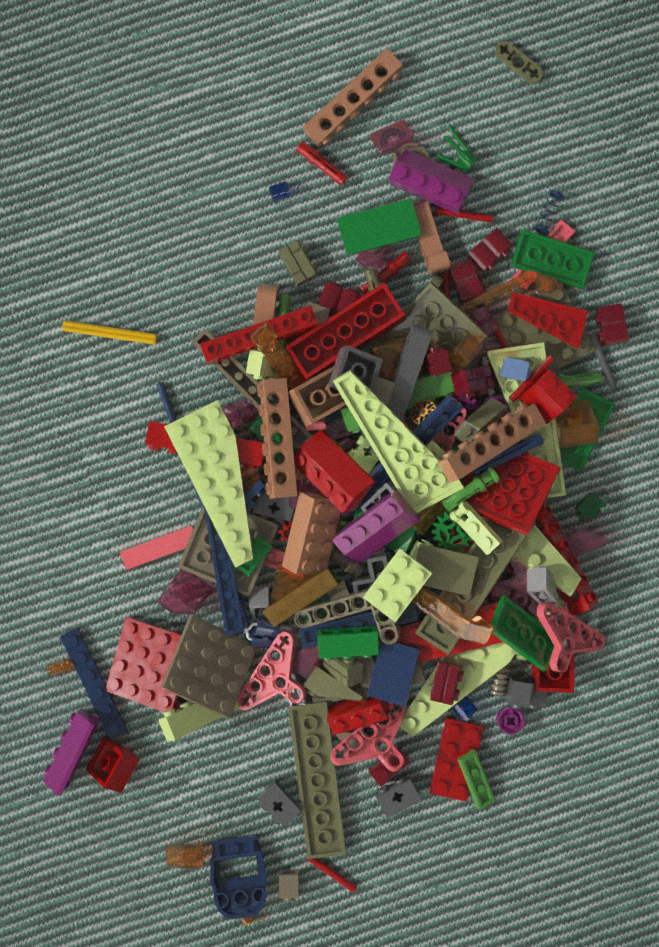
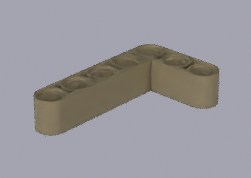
(351, 608)

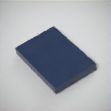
(393, 673)

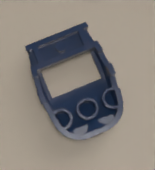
(243, 895)

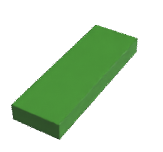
(476, 779)

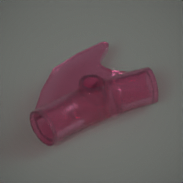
(516, 589)

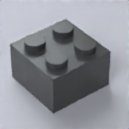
(362, 364)

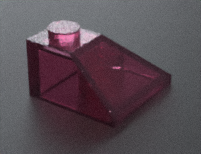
(185, 594)

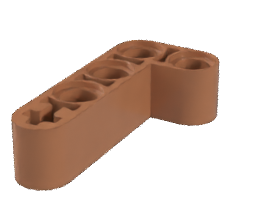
(430, 244)
(265, 303)

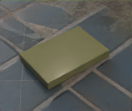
(450, 569)

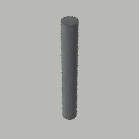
(602, 360)

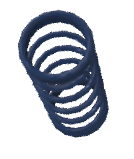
(559, 196)

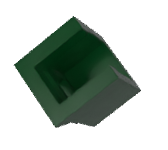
(589, 507)

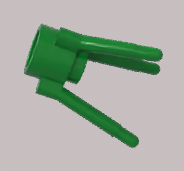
(466, 158)

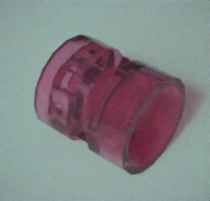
(483, 319)
(238, 412)

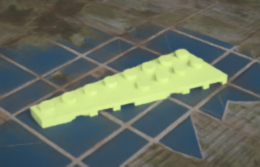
(549, 449)
(401, 452)

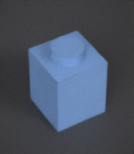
(515, 369)

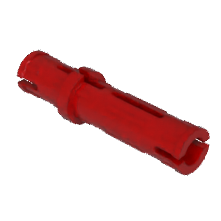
(315, 158)
(391, 269)

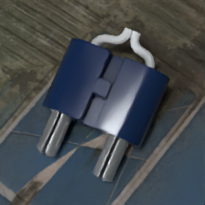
(264, 633)

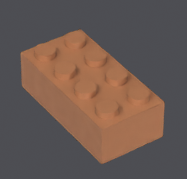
(315, 398)
(311, 534)

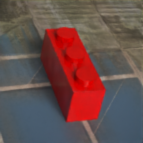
(356, 714)

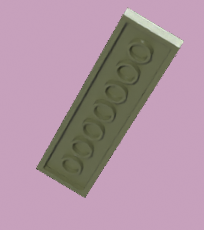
(487, 573)
(316, 780)

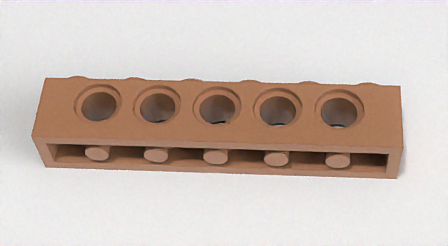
(386, 62)
(279, 389)
(530, 421)

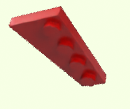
(553, 318)

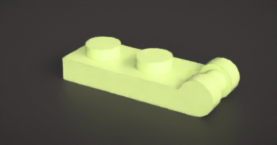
(476, 527)

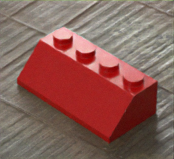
(333, 471)

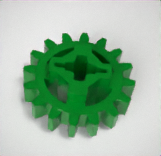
(448, 543)

